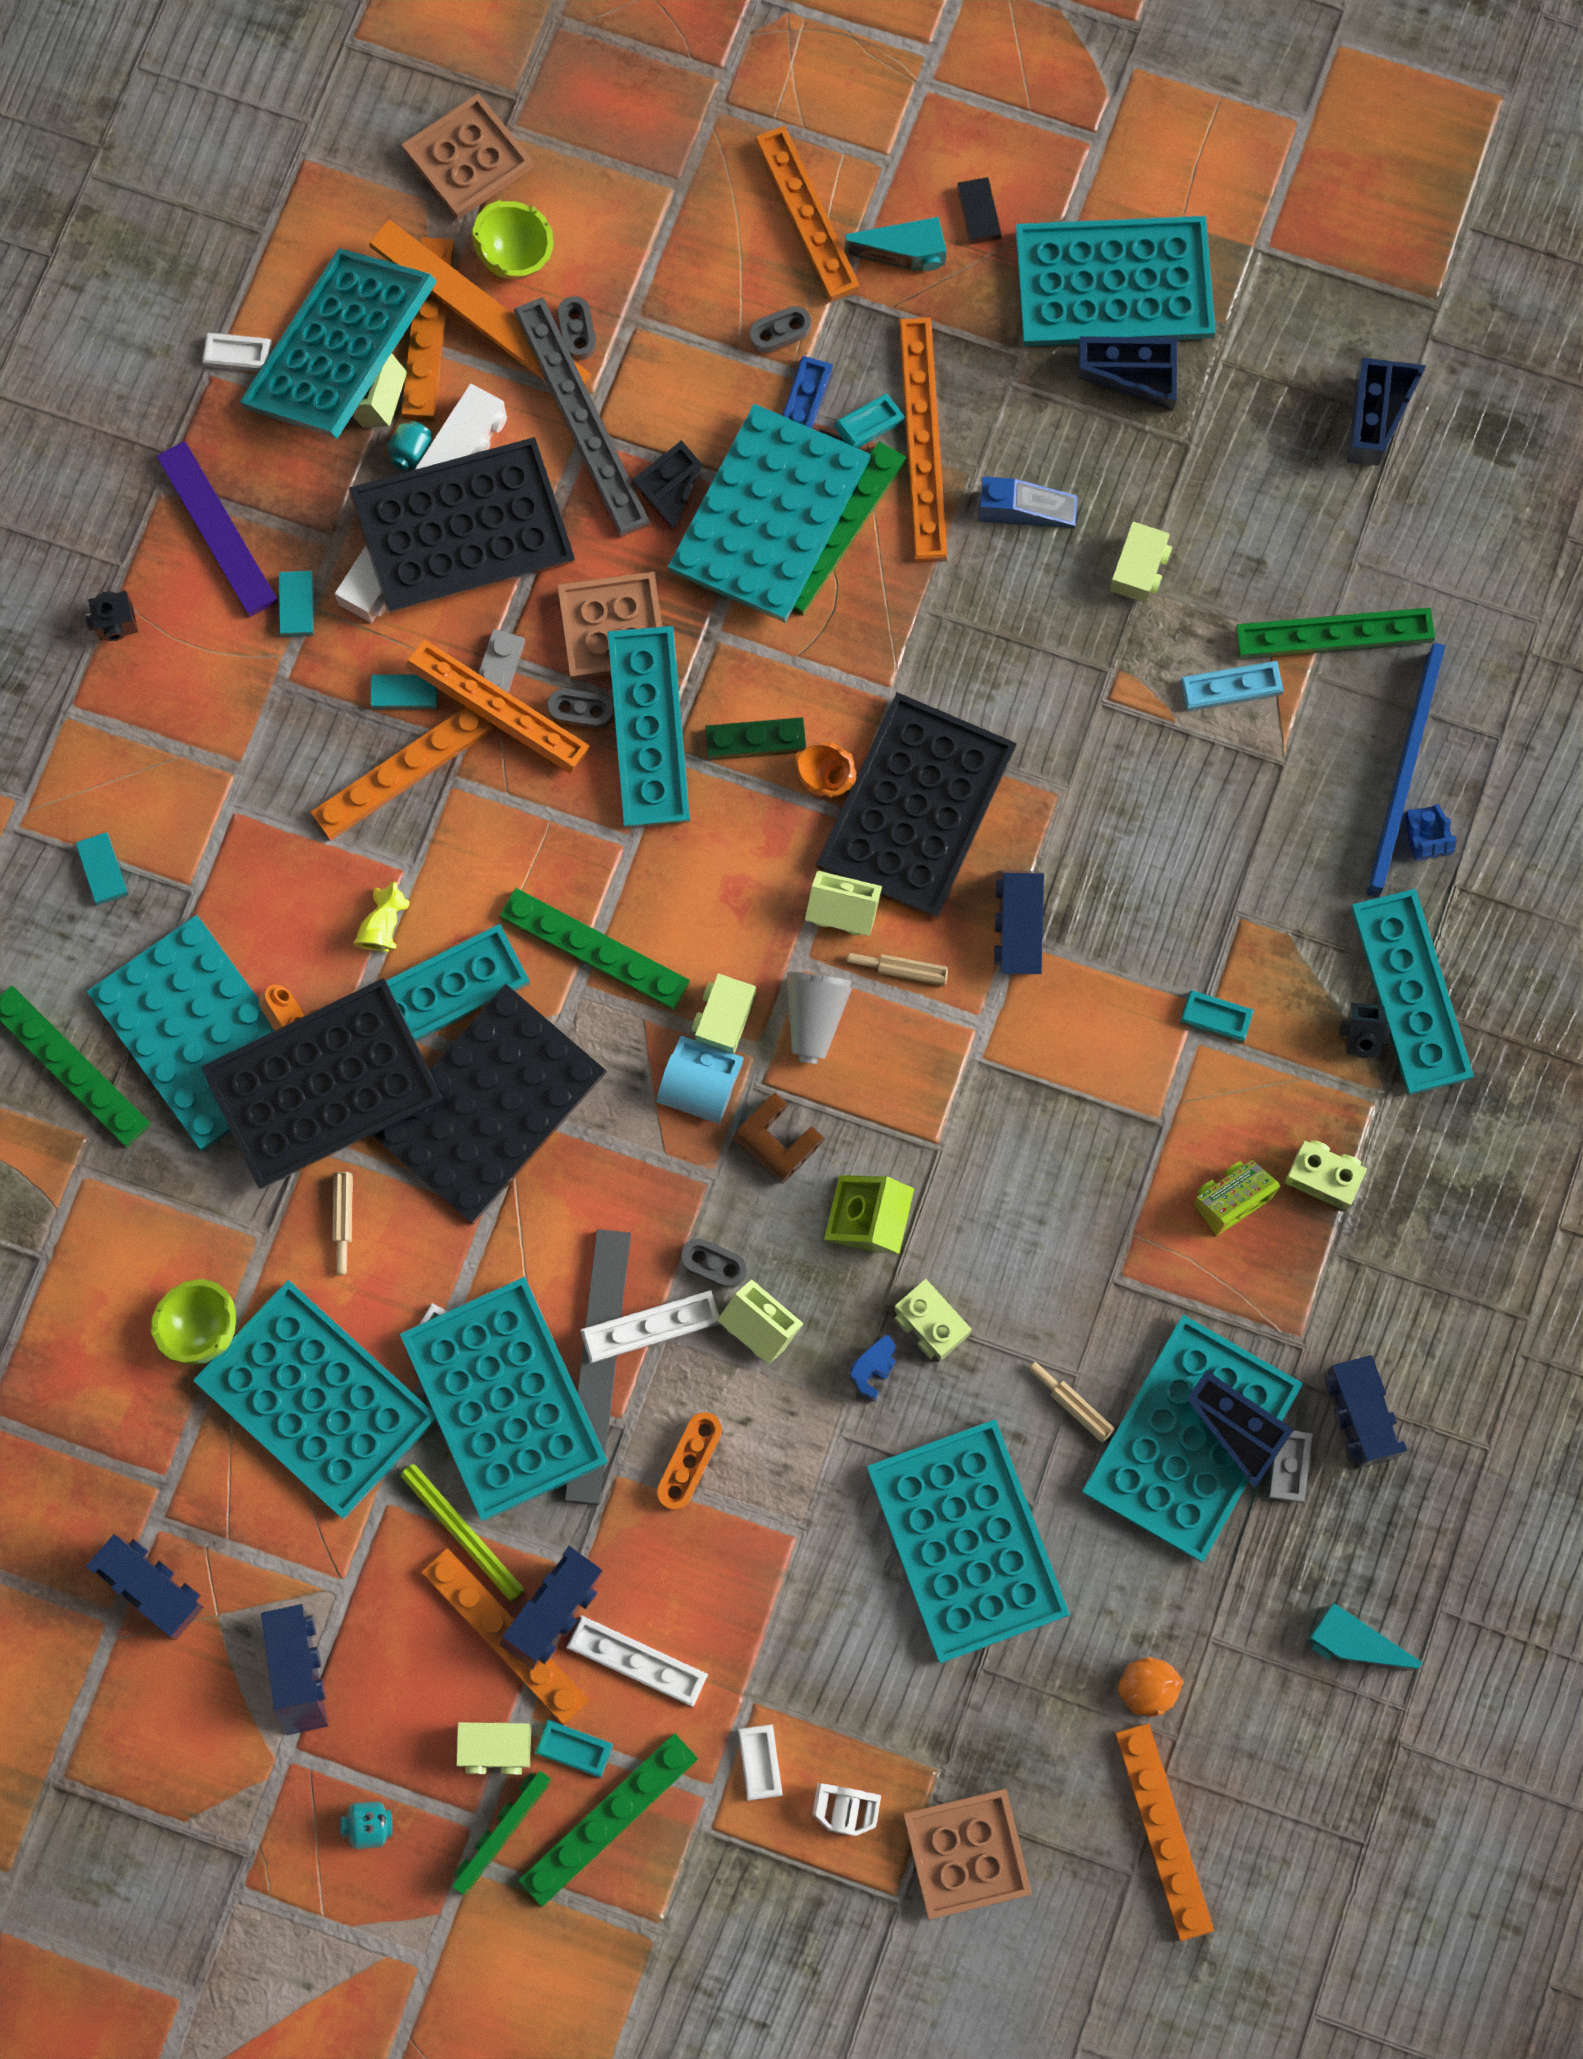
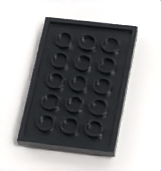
(461, 525)
(917, 805)
(322, 1083)
(503, 1096)

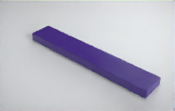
(217, 529)

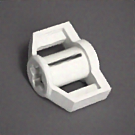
(845, 1809)

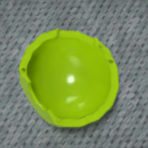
(512, 239)
(194, 1322)

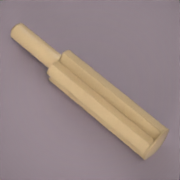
(903, 968)
(342, 1217)
(1075, 1405)

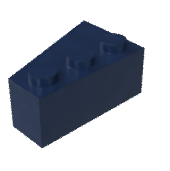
(1131, 366)
(1379, 403)
(1019, 921)
(1363, 1412)
(1240, 1425)
(146, 1585)
(552, 1609)
(293, 1669)

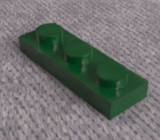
(755, 738)

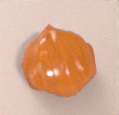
(826, 769)
(1149, 1687)

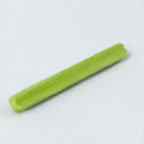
(462, 1532)

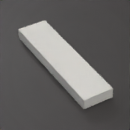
(650, 1326)
(637, 1661)

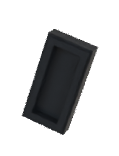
(979, 210)

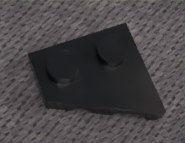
(669, 482)

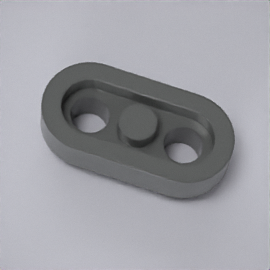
(579, 329)
(778, 329)
(582, 706)
(714, 1264)

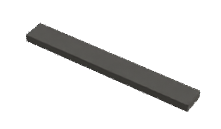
(581, 417)
(598, 1378)

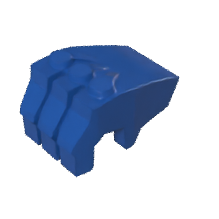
(1429, 833)
(875, 1361)

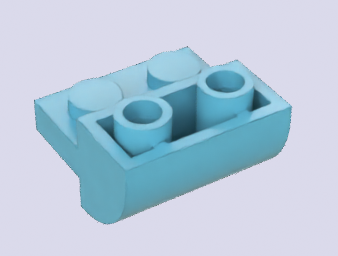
(699, 1079)

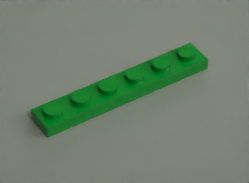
(876, 479)
(1335, 633)
(595, 949)
(71, 1067)
(608, 1820)

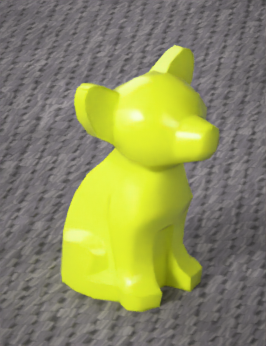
(378, 926)

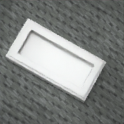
(236, 352)
(760, 1762)

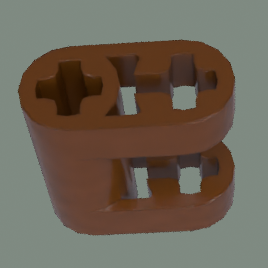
(767, 1149)

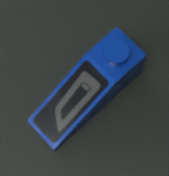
(1025, 503)

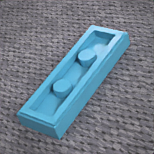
(1231, 686)

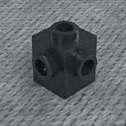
(111, 615)
(1365, 1030)

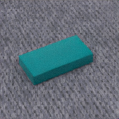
(869, 421)
(296, 604)
(402, 692)
(102, 868)
(1216, 1016)
(574, 1748)

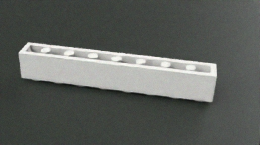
(463, 434)

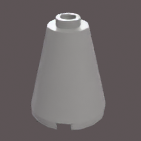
(814, 1012)

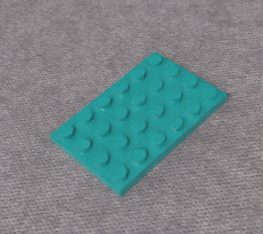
(1115, 279)
(338, 342)
(769, 513)
(179, 1012)
(316, 1399)
(504, 1399)
(1164, 1460)
(967, 1541)

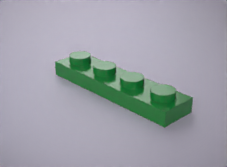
(492, 1843)

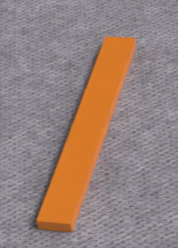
(460, 294)
(922, 440)

